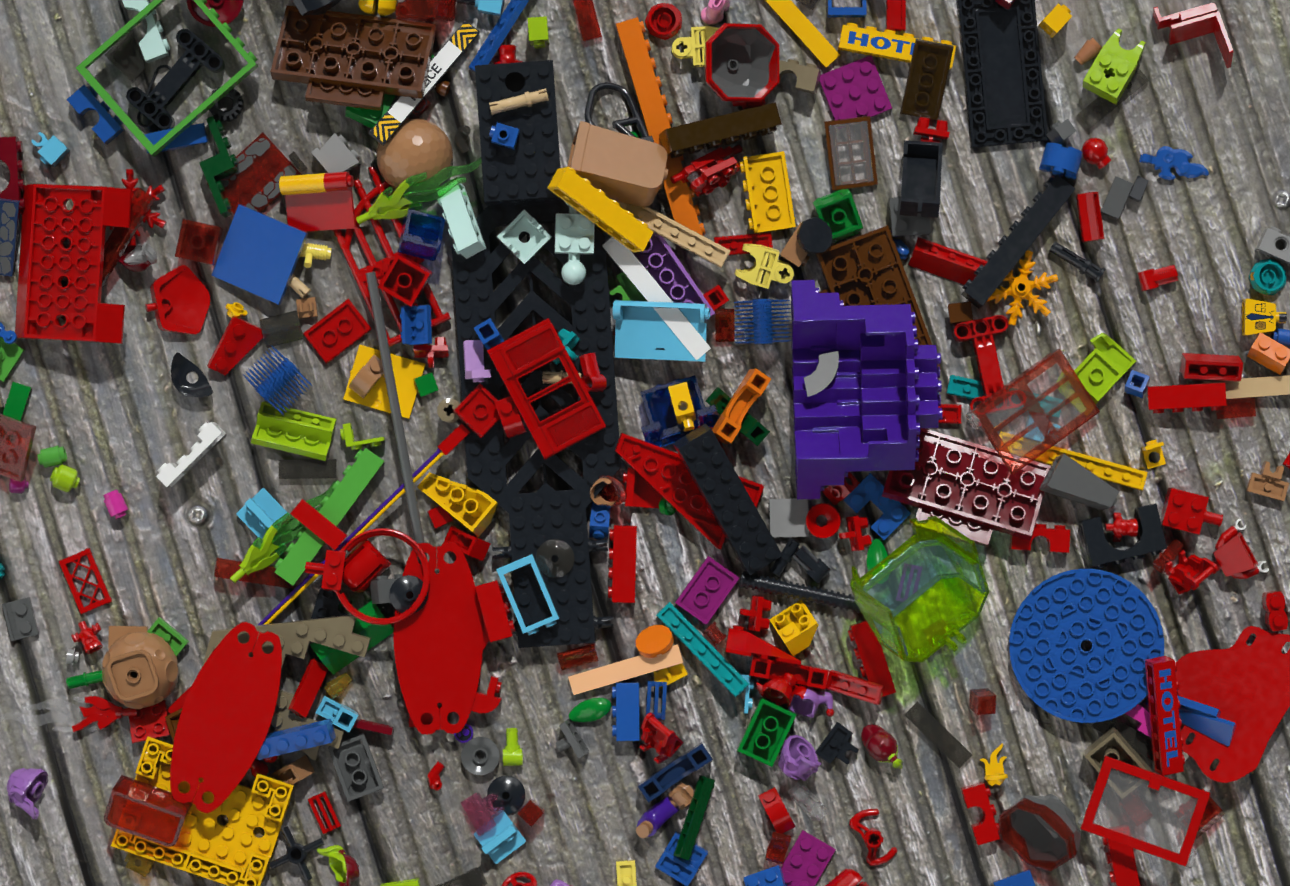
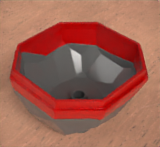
(754, 60)

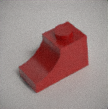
(468, 543)

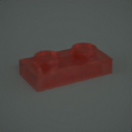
(1237, 408)

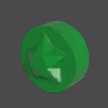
(666, 508)

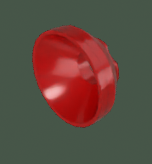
(831, 515)

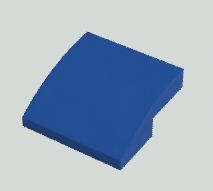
(679, 868)

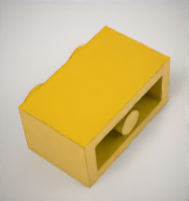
(1055, 20)

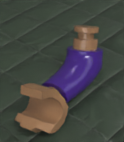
(664, 810)

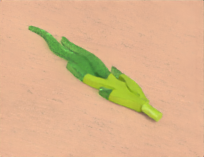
(393, 205)
(267, 550)

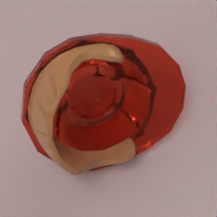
(612, 493)

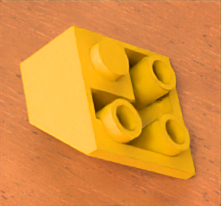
(795, 627)

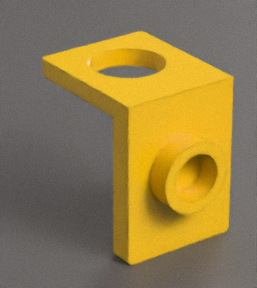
(1153, 446)

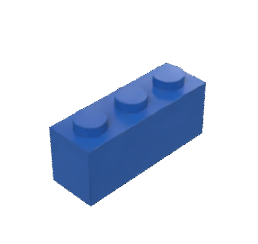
(626, 711)

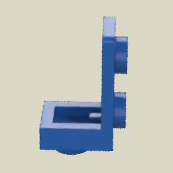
(599, 521)

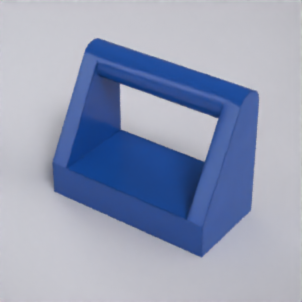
(846, 12)

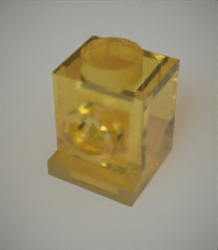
(145, 867)

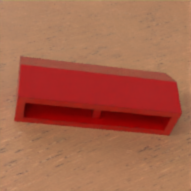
(1090, 216)

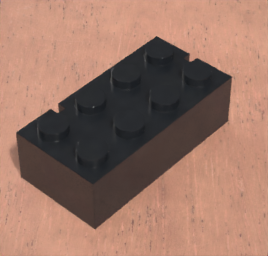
(921, 178)

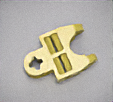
(693, 45)
(754, 274)

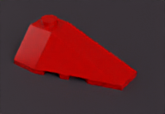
(748, 644)

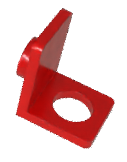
(836, 493)

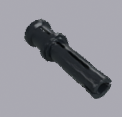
(1084, 266)

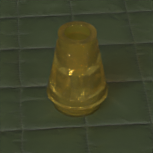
(338, 685)

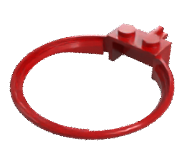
(334, 566)

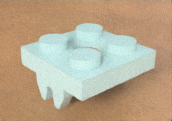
(522, 223)

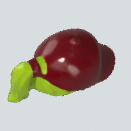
(881, 745)
(343, 865)

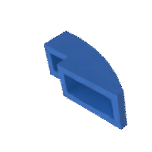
(191, 136)

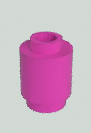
(115, 504)

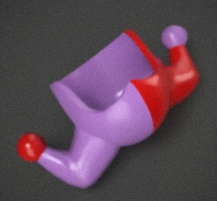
(806, 701)

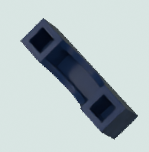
(674, 772)

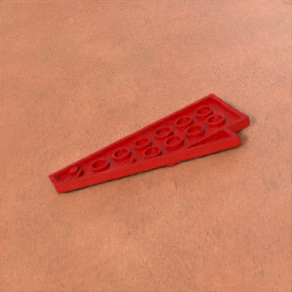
(673, 482)

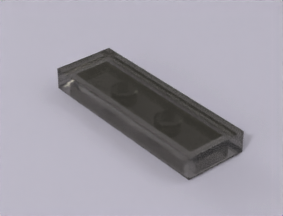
(308, 469)

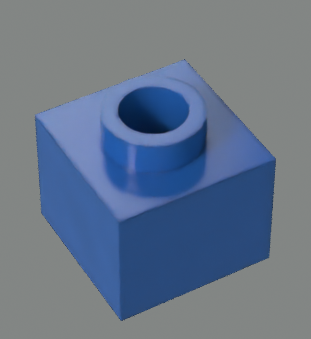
(1137, 378)

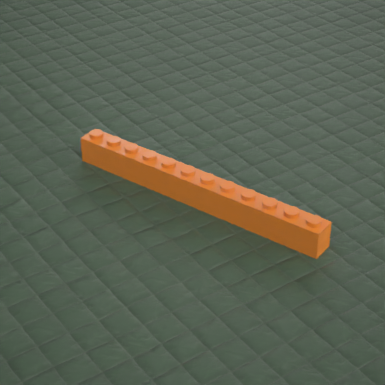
(655, 117)

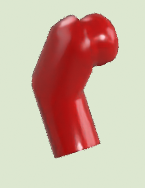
(434, 777)

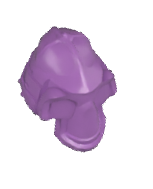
(798, 758)
(26, 788)

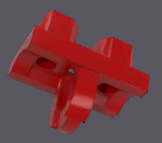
(439, 350)
(854, 533)
(756, 621)

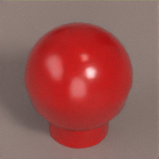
(1096, 152)

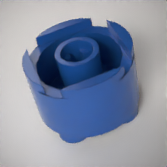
(1061, 160)

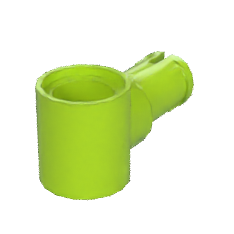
(512, 753)

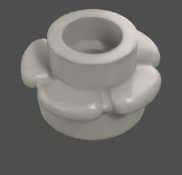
(72, 657)

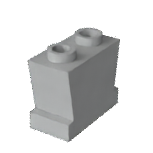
(336, 156)

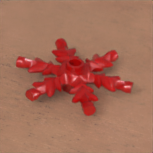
(150, 217)

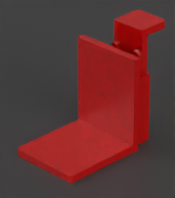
(1196, 23)

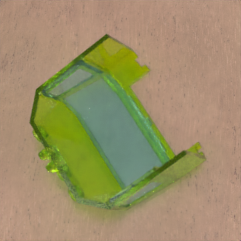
(923, 591)

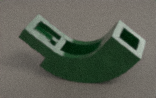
(750, 426)

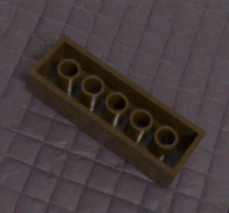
(720, 129)

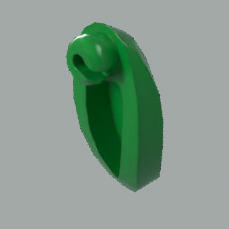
(875, 554)
(590, 710)

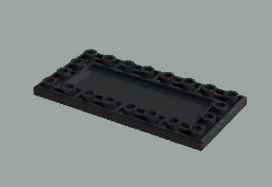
(1002, 73)

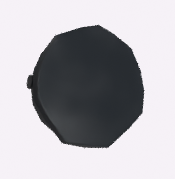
(814, 235)

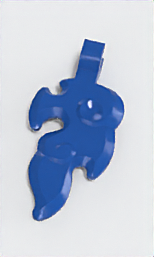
(1177, 158)

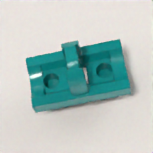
(569, 340)

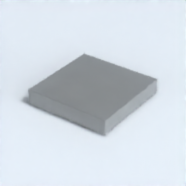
(788, 517)

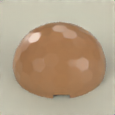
(412, 150)

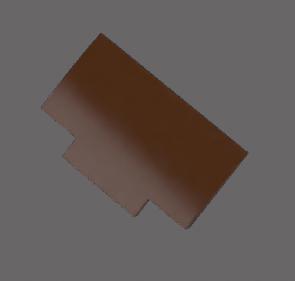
(353, 57)
(870, 273)

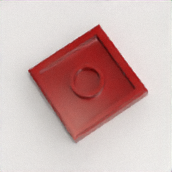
(478, 410)

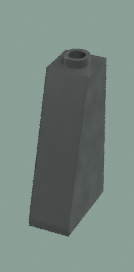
(1078, 484)

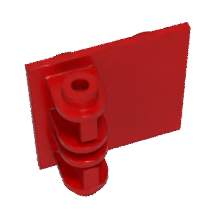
(150, 723)

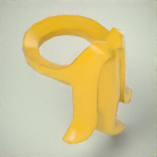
(994, 771)

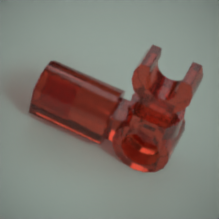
(1169, 554)

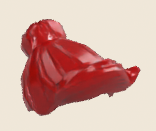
(778, 689)

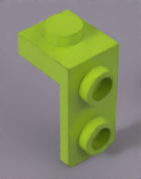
(348, 436)

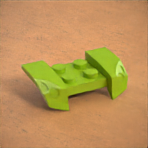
(1103, 366)

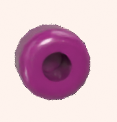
(18, 487)

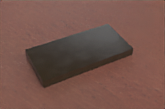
(926, 79)

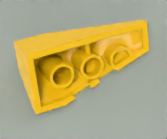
(465, 504)

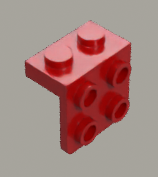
(639, 491)

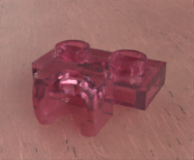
(481, 812)

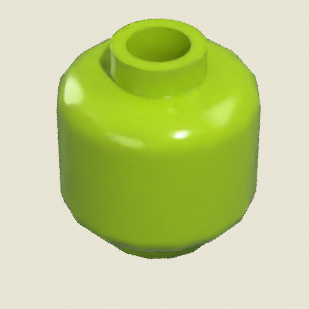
(64, 478)

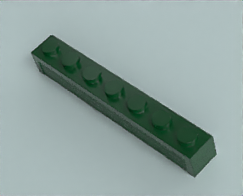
(694, 817)

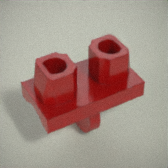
(923, 130)

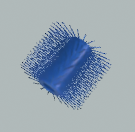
(763, 321)
(277, 380)

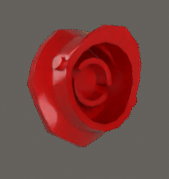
(664, 21)

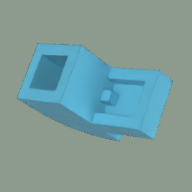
(338, 713)

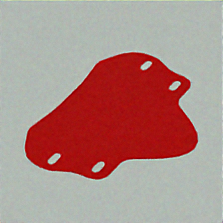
(1248, 688)

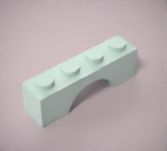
(153, 44)

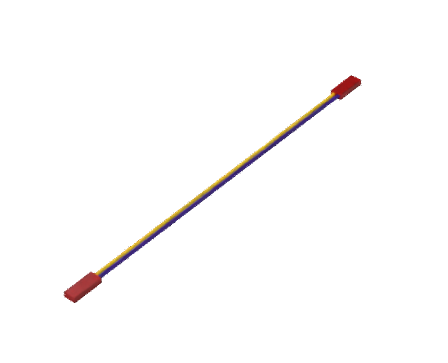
(446, 447)

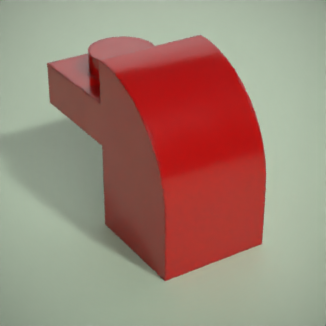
(510, 417)
(488, 702)
(776, 811)

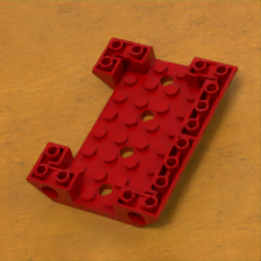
(46, 261)

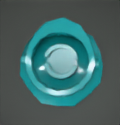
(1268, 277)

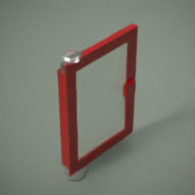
(1145, 811)

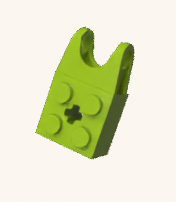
(1116, 62)

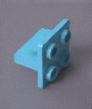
(261, 512)
(501, 839)

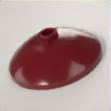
(227, 10)

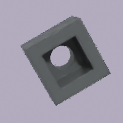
(1061, 131)

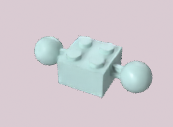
(573, 237)

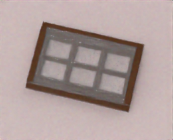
(850, 153)

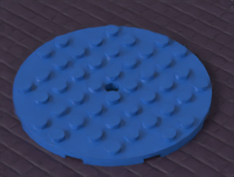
(1049, 638)

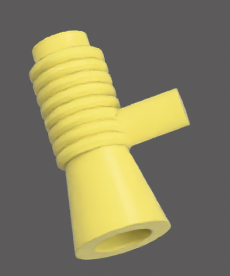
(315, 251)

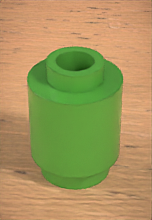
(52, 456)

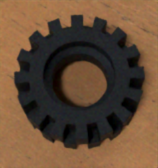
(233, 112)

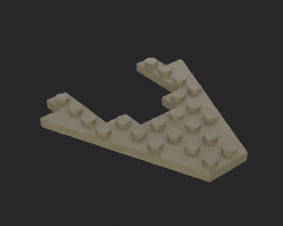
(295, 640)

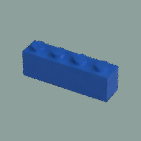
(297, 739)

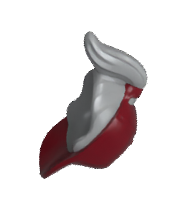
(138, 257)

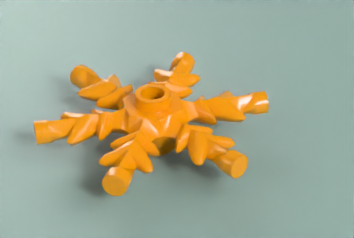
(1038, 304)

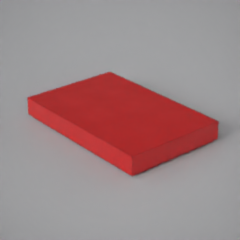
(337, 331)

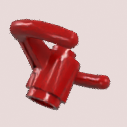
(871, 856)

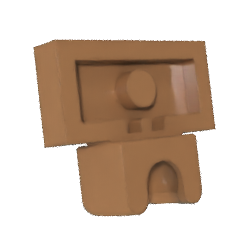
(1268, 483)

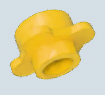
(236, 310)

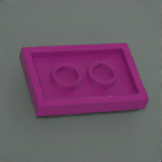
(707, 590)
(806, 860)

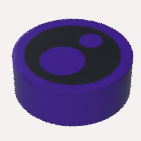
(465, 734)

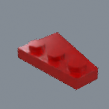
(234, 345)

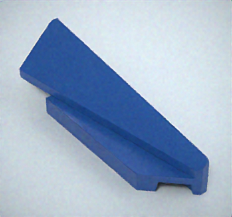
(1205, 720)

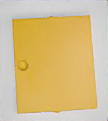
(404, 372)

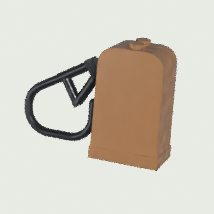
(619, 162)

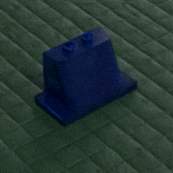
(661, 414)

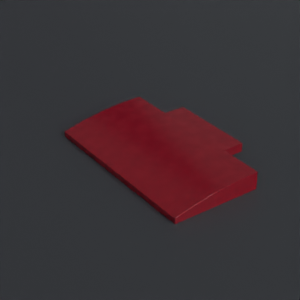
(969, 488)

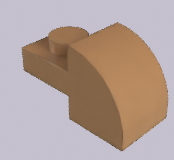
(367, 377)

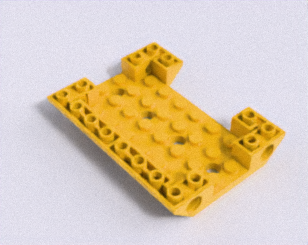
(205, 847)

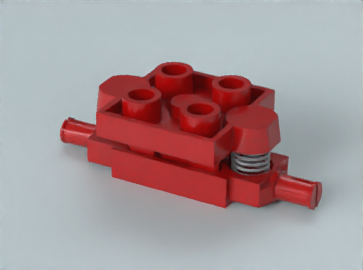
(710, 170)

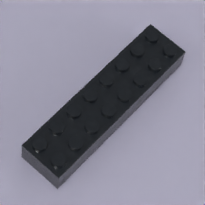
(727, 499)

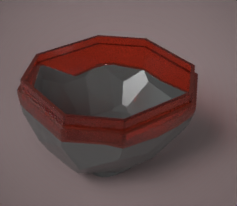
(1041, 831)

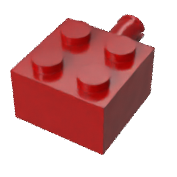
(1187, 511)

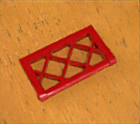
(69, 577)

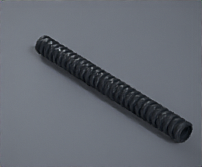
(798, 591)

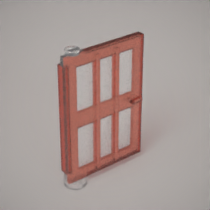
(1034, 411)

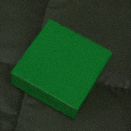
(426, 384)

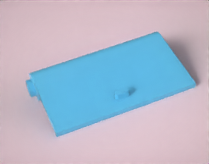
(642, 330)

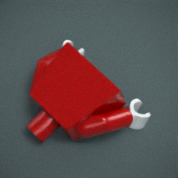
(1235, 556)

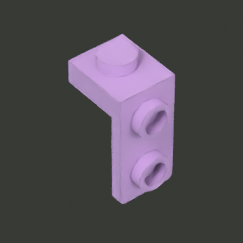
(474, 361)

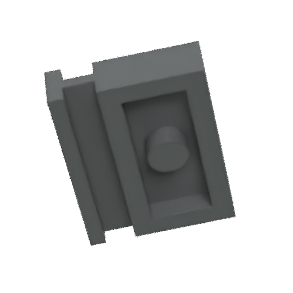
(20, 619)

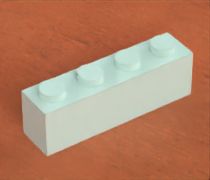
(462, 222)

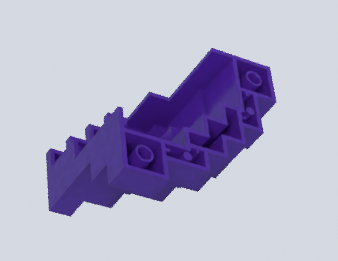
(877, 398)

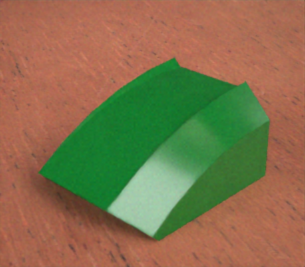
(840, 214)

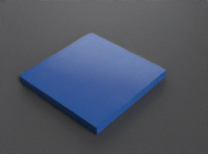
(259, 254)

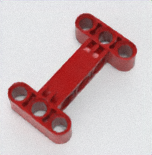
(985, 352)

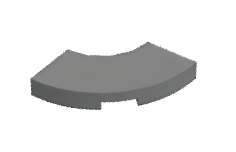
(823, 374)

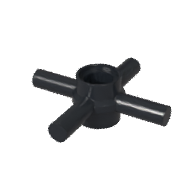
(304, 850)

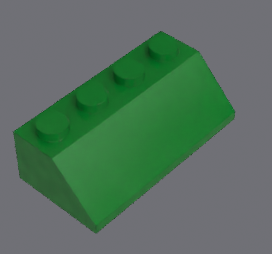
(337, 659)

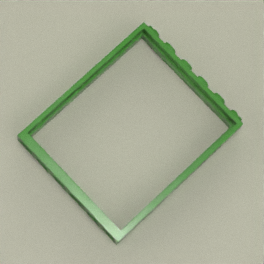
(200, 110)

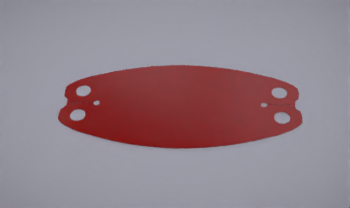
(441, 644)
(226, 717)

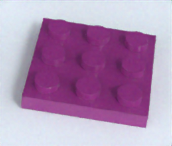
(855, 90)

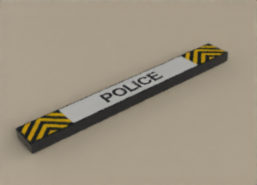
(438, 68)

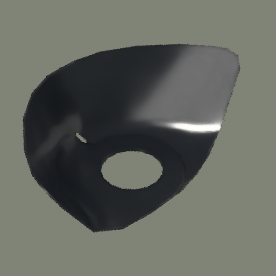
(179, 369)

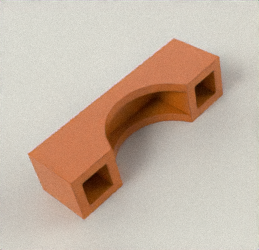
(746, 394)

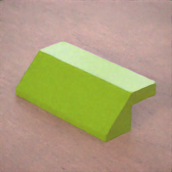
(294, 431)

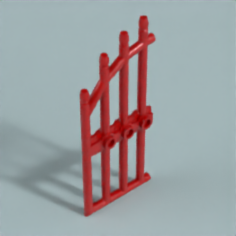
(381, 266)

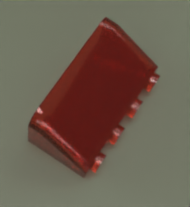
(146, 811)

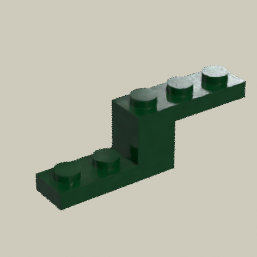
(219, 166)

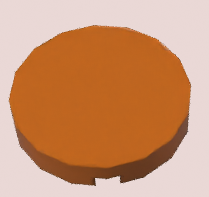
(654, 641)

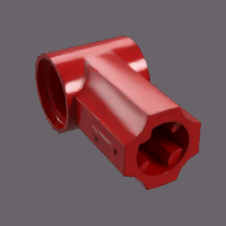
(1154, 278)
(591, 376)

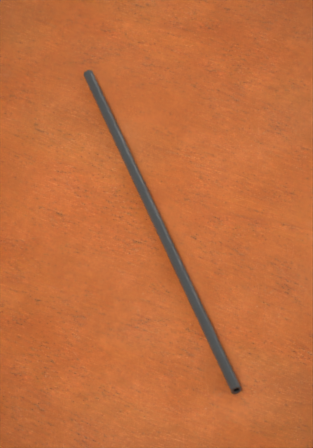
(395, 408)

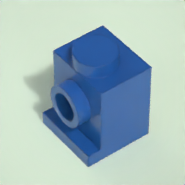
(511, 138)

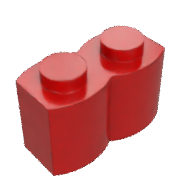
(1274, 605)

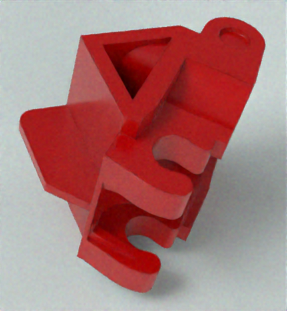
(1189, 572)
(659, 737)

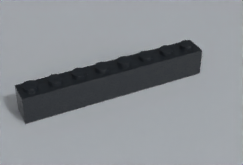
(1018, 241)

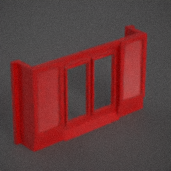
(527, 353)

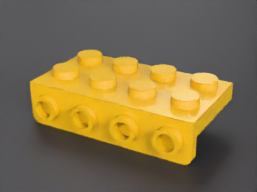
(768, 192)

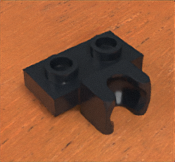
(327, 605)
(836, 744)

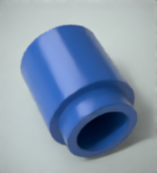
(1282, 336)

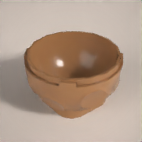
(154, 665)

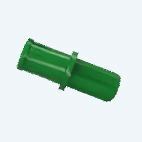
(84, 679)

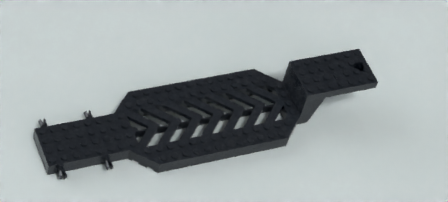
(514, 183)

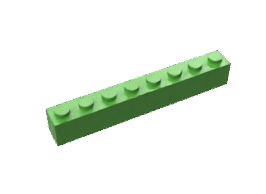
(334, 509)

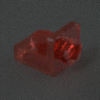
(777, 847)

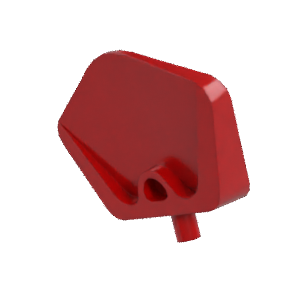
(179, 301)

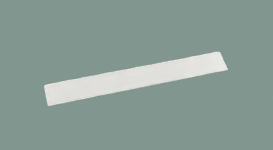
(654, 293)

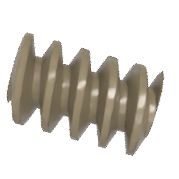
(441, 410)

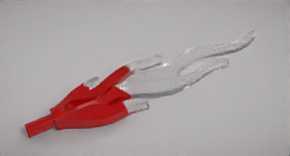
(78, 717)

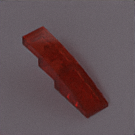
(226, 568)

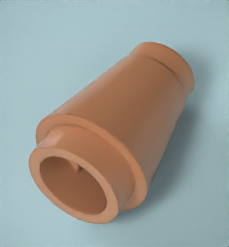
(1088, 51)

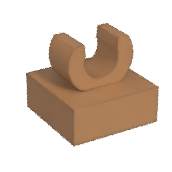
(307, 308)

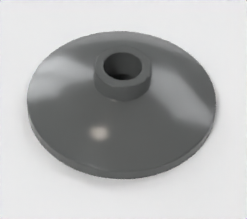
(473, 763)

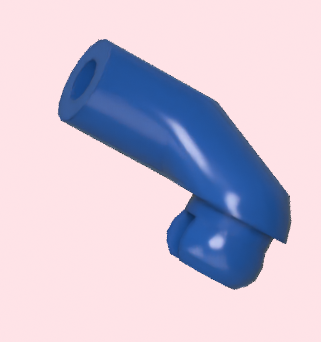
(902, 249)

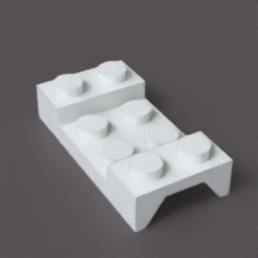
(210, 434)

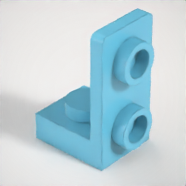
(748, 701)

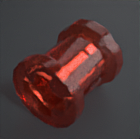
(714, 634)

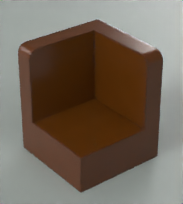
(960, 312)

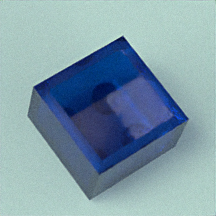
(421, 235)

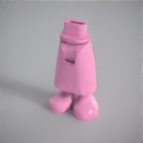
(714, 11)

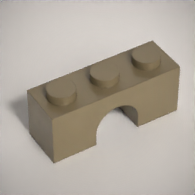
(807, 76)

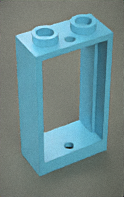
(513, 566)

